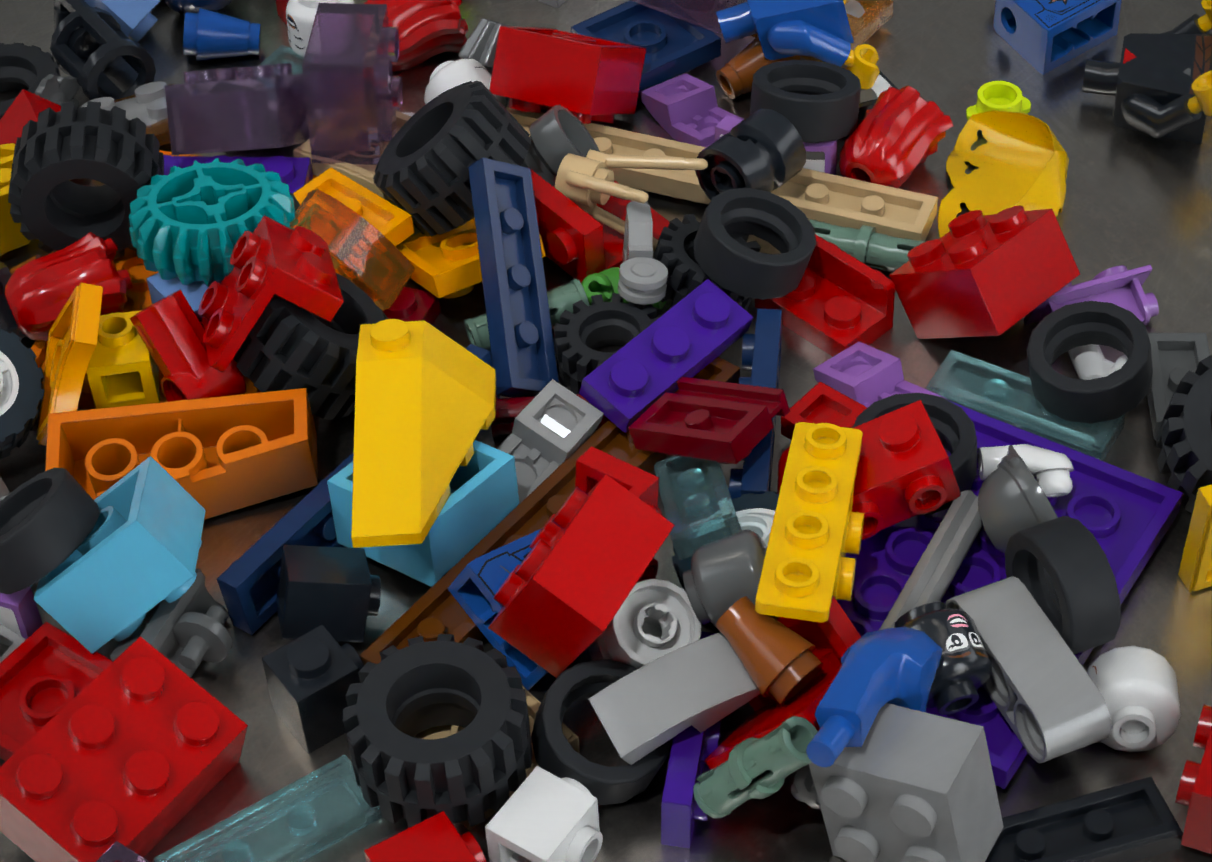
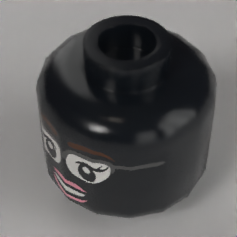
(964, 658)

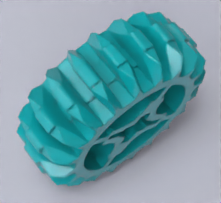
(197, 214)

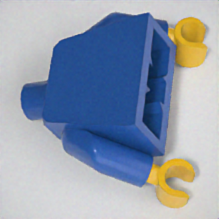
(802, 29)

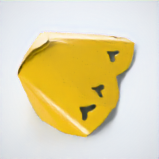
(1015, 167)

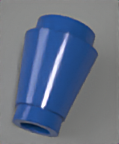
(219, 36)

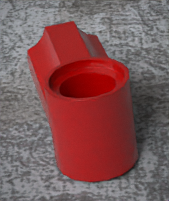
(177, 347)

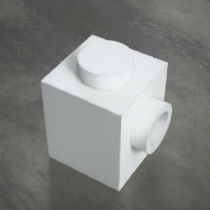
(546, 822)

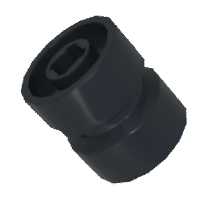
(756, 154)

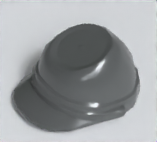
(1011, 501)

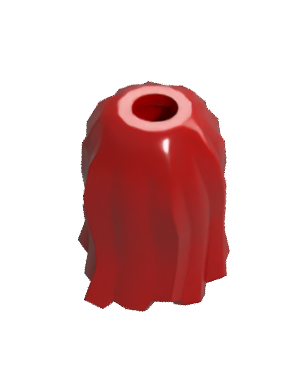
(425, 29)
(893, 138)
(45, 284)

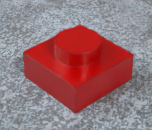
(822, 405)

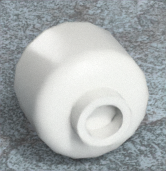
(1139, 696)

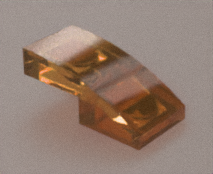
(356, 247)

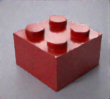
(566, 69)
(984, 273)
(578, 574)

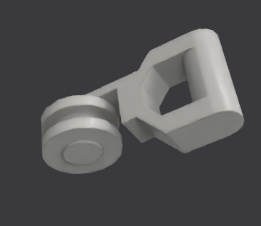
(640, 275)

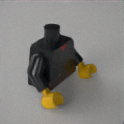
(1161, 80)

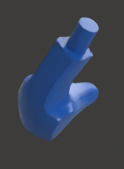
(875, 670)

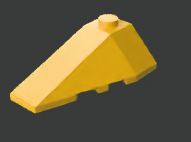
(413, 427)

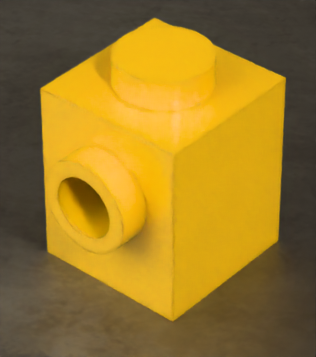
(121, 365)

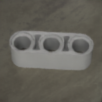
(1034, 672)

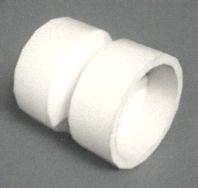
(648, 625)

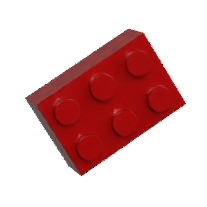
(118, 762)

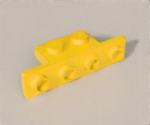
(813, 526)

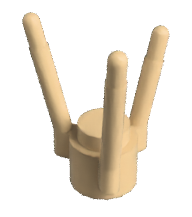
(590, 182)

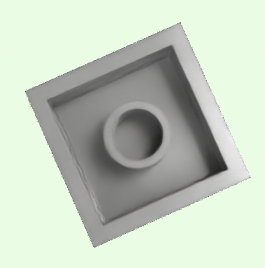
(911, 792)

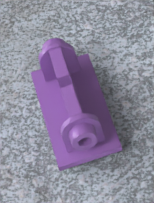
(1113, 286)

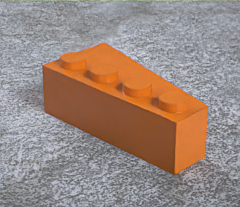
(217, 448)

